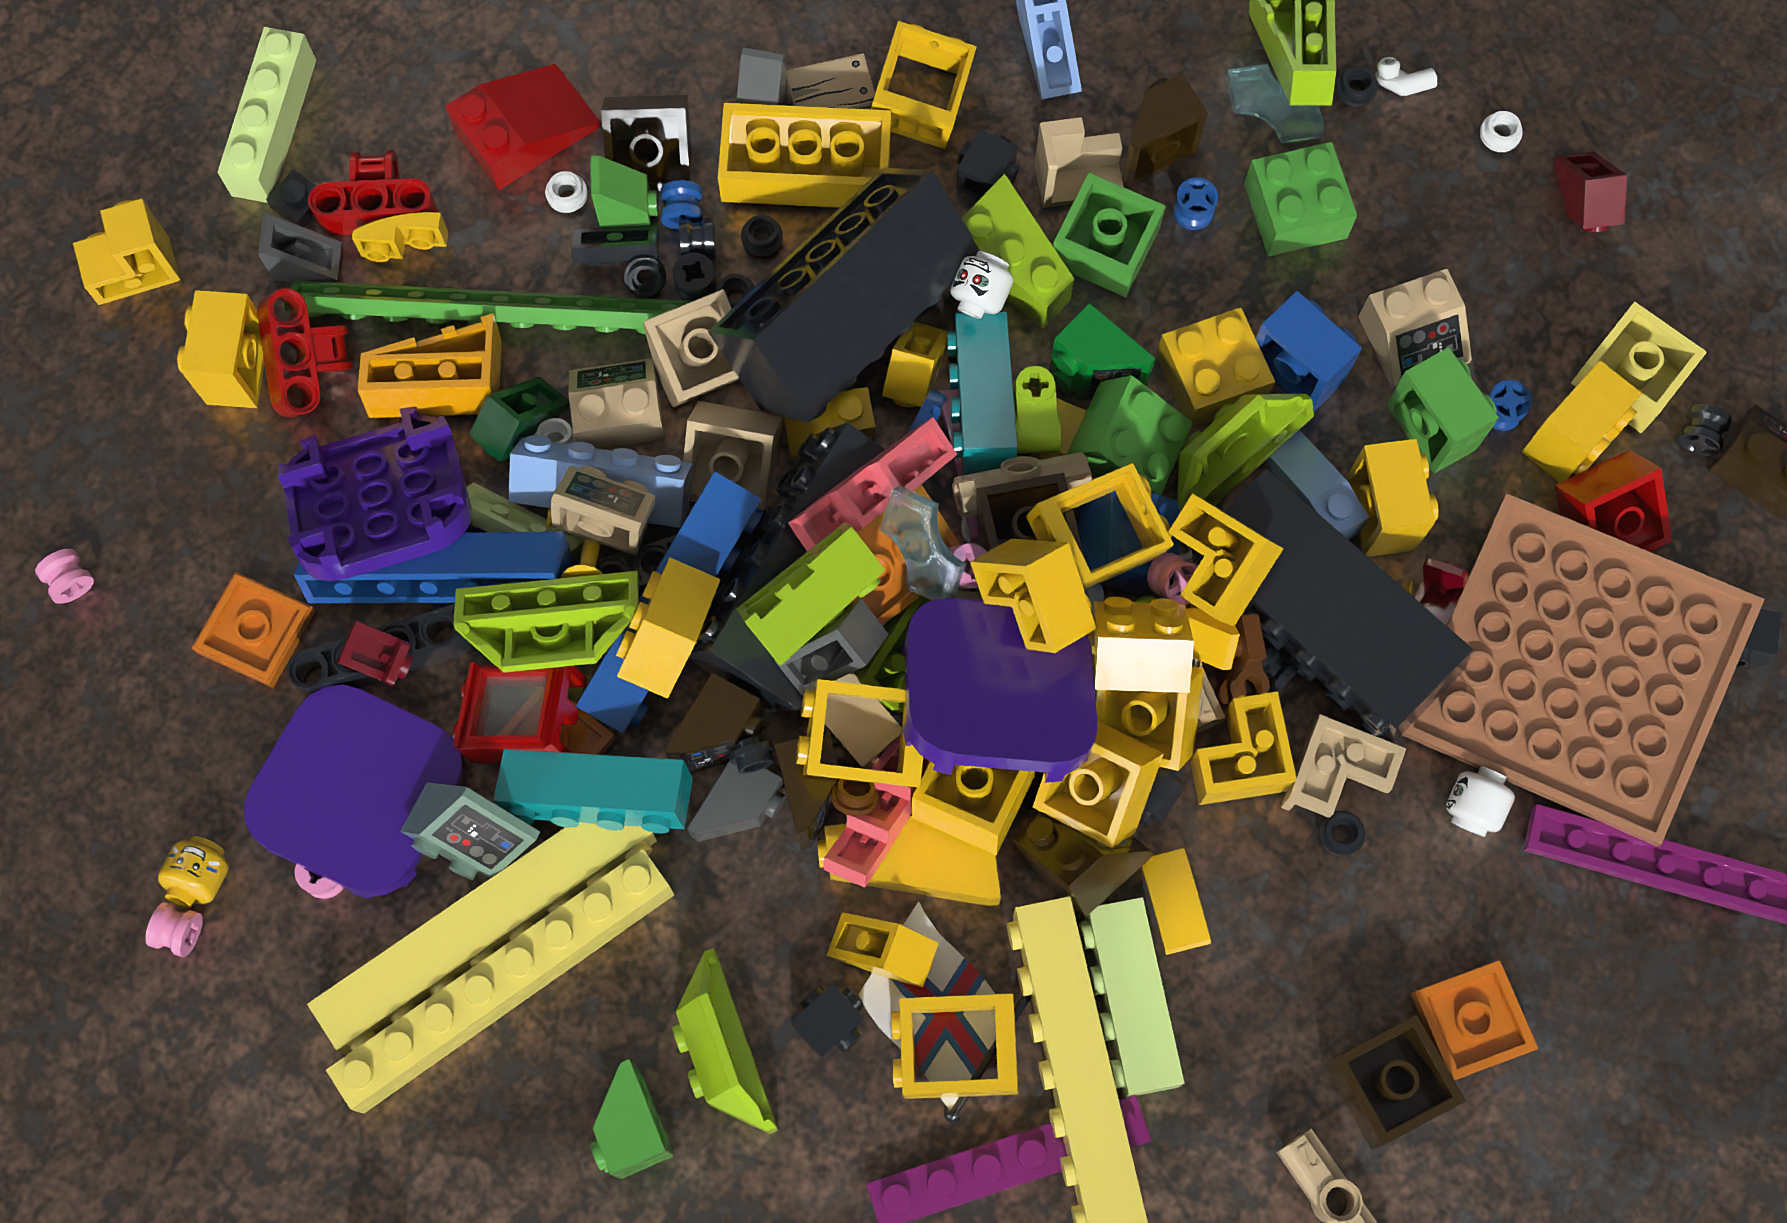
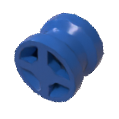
(1195, 193)
(680, 202)
(1513, 397)

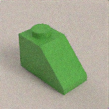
(621, 194)

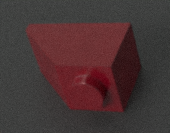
(1591, 190)

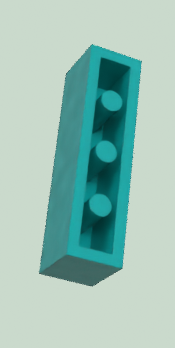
(984, 392)
(594, 790)

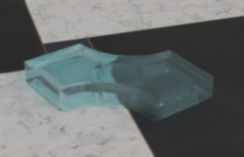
(1258, 93)
(913, 527)

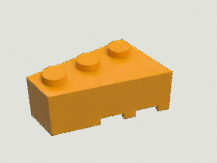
(435, 374)

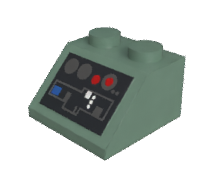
(466, 830)

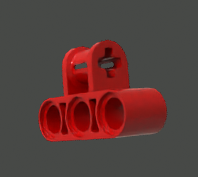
(371, 182)
(317, 352)

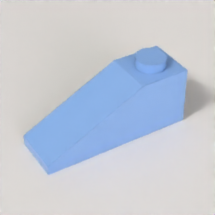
(1049, 46)
(1318, 484)

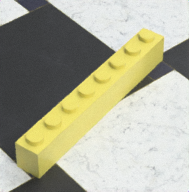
(471, 930)
(499, 983)
(1075, 1064)

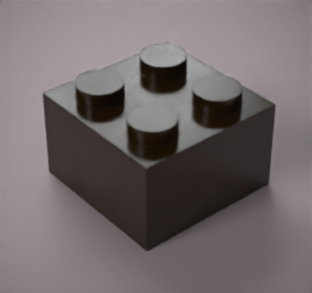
(1394, 1082)

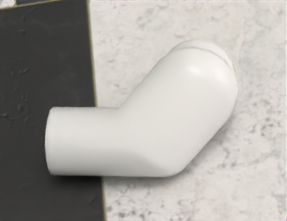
(1402, 83)

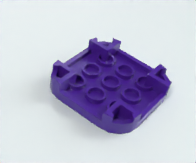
(375, 497)
(989, 699)
(346, 787)

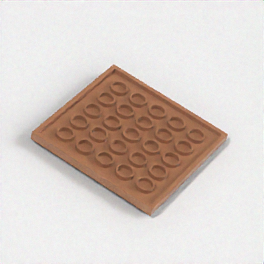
(1587, 668)

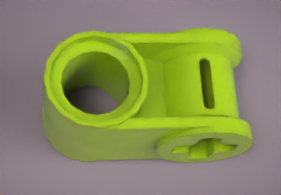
(1036, 417)

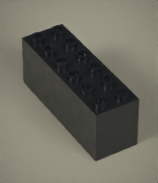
(845, 293)
(1345, 616)
(725, 640)

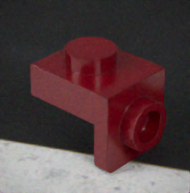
(1441, 588)
(375, 653)

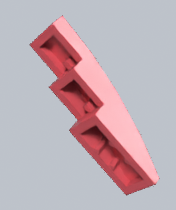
(868, 489)
(871, 836)

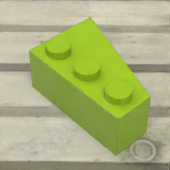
(1300, 46)
(1009, 231)
(811, 592)

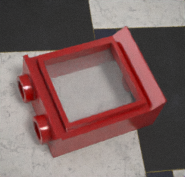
(514, 711)

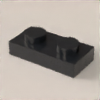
(614, 244)

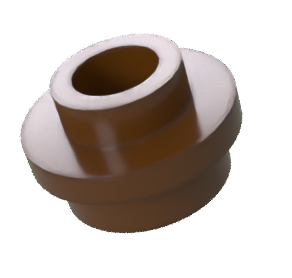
(854, 797)

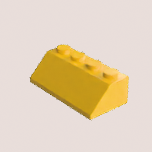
(800, 153)

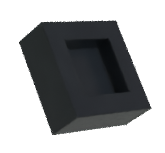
(291, 198)

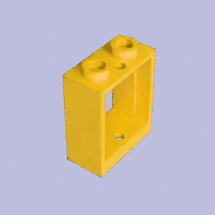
(917, 118)
(1135, 496)
(810, 746)
(904, 1067)

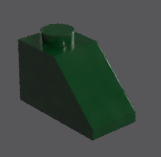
(515, 414)

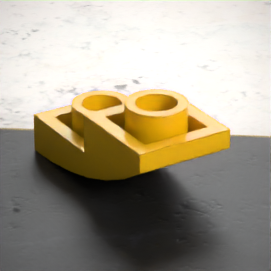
(387, 237)
(1175, 902)

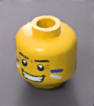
(193, 872)

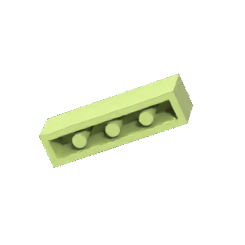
(267, 114)
(1132, 998)

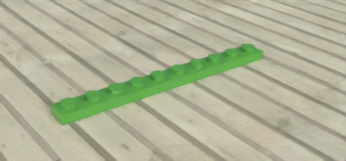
(449, 304)

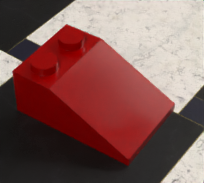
(520, 121)

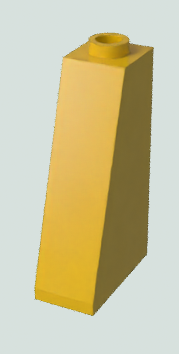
(930, 865)

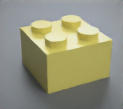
(1649, 358)

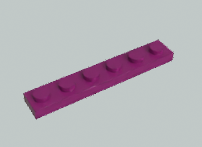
(1664, 867)
(983, 1170)

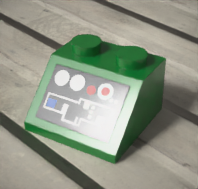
(1095, 351)

